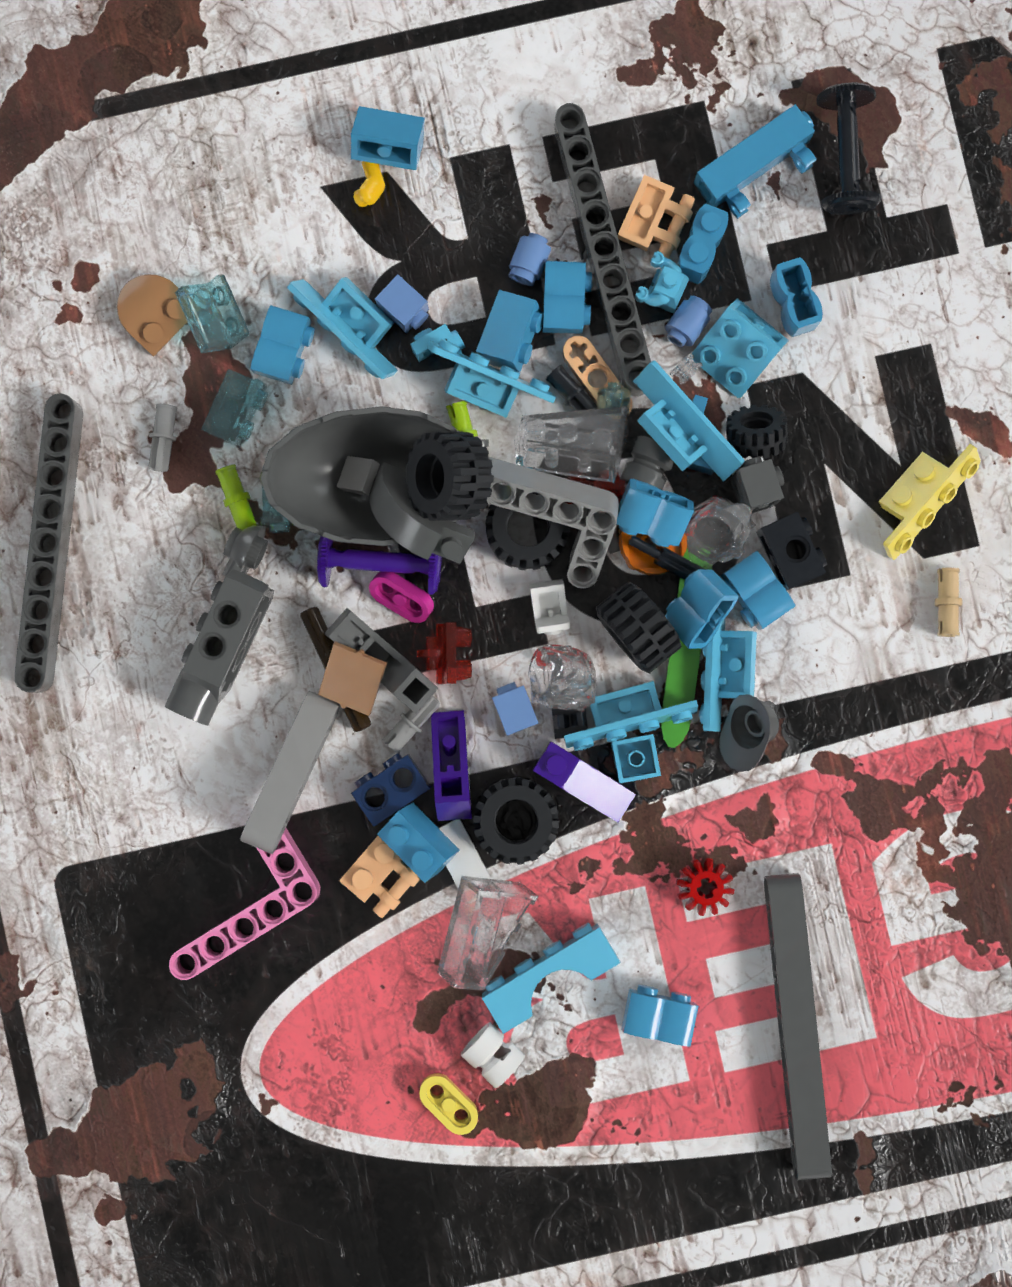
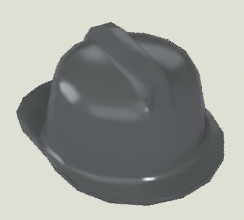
(747, 732)

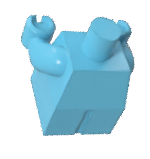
(667, 282)

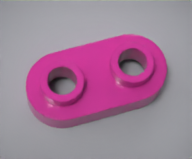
(401, 596)

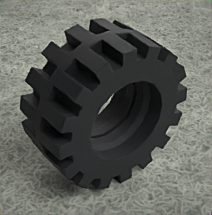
(757, 431)

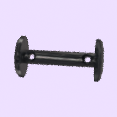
(845, 99)

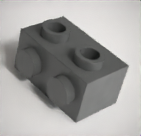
(758, 484)

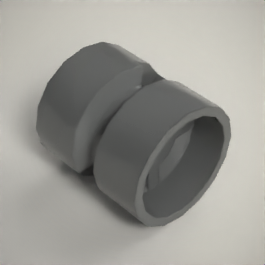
(648, 463)

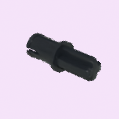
(570, 390)

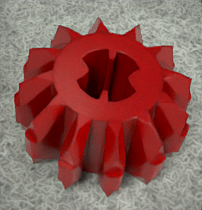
(694, 882)

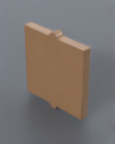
(352, 678)

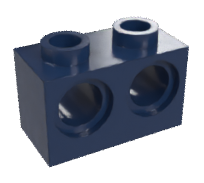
(395, 796)

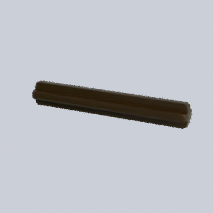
(323, 644)

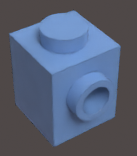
(403, 304)
(514, 708)

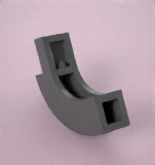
(406, 526)
(399, 675)

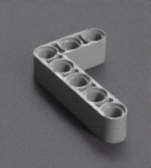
(552, 507)

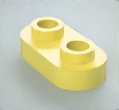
(447, 1103)

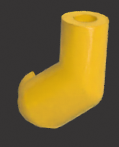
(371, 187)

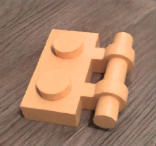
(646, 213)
(372, 869)

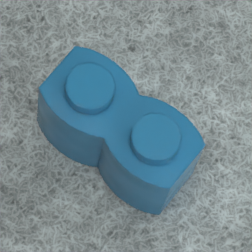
(702, 242)
(792, 290)
(565, 297)
(282, 345)
(654, 513)
(758, 591)
(700, 608)
(660, 1016)

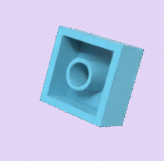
(635, 758)

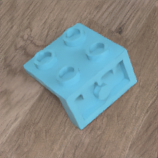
(738, 348)

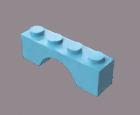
(585, 953)

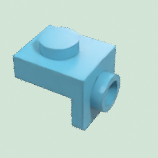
(423, 338)

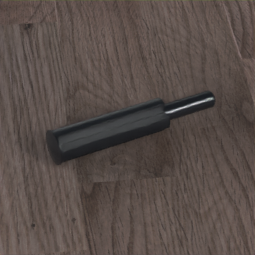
(666, 558)

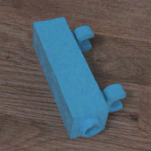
(754, 157)

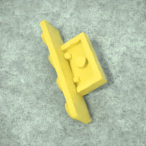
(922, 493)

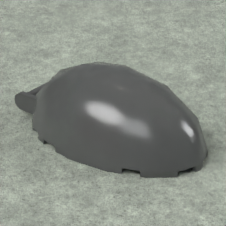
(308, 462)

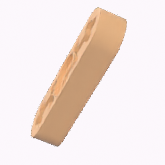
(589, 354)

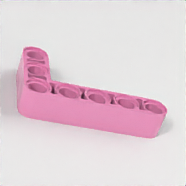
(256, 913)

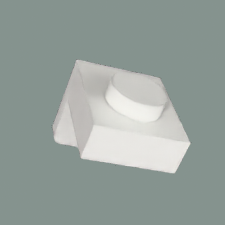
(549, 607)

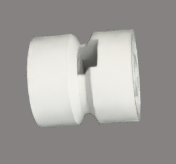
(493, 1055)

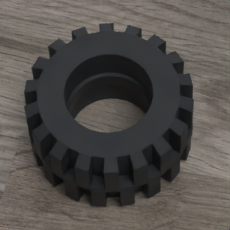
(449, 476)
(523, 556)
(638, 627)
(521, 850)

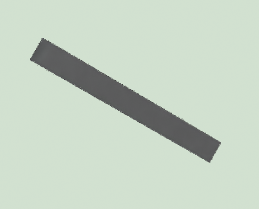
(601, 234)
(41, 528)
(797, 1026)

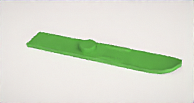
(680, 684)

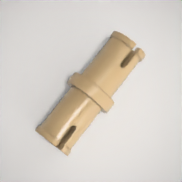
(948, 602)

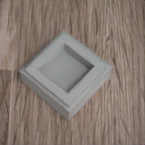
(358, 475)

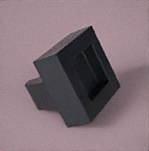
(568, 722)

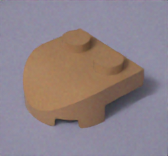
(150, 311)

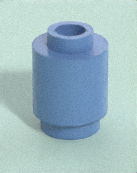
(529, 259)
(688, 321)

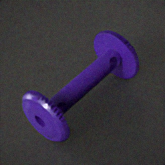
(375, 561)

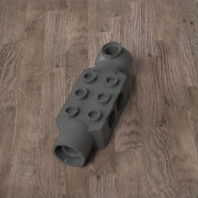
(207, 676)

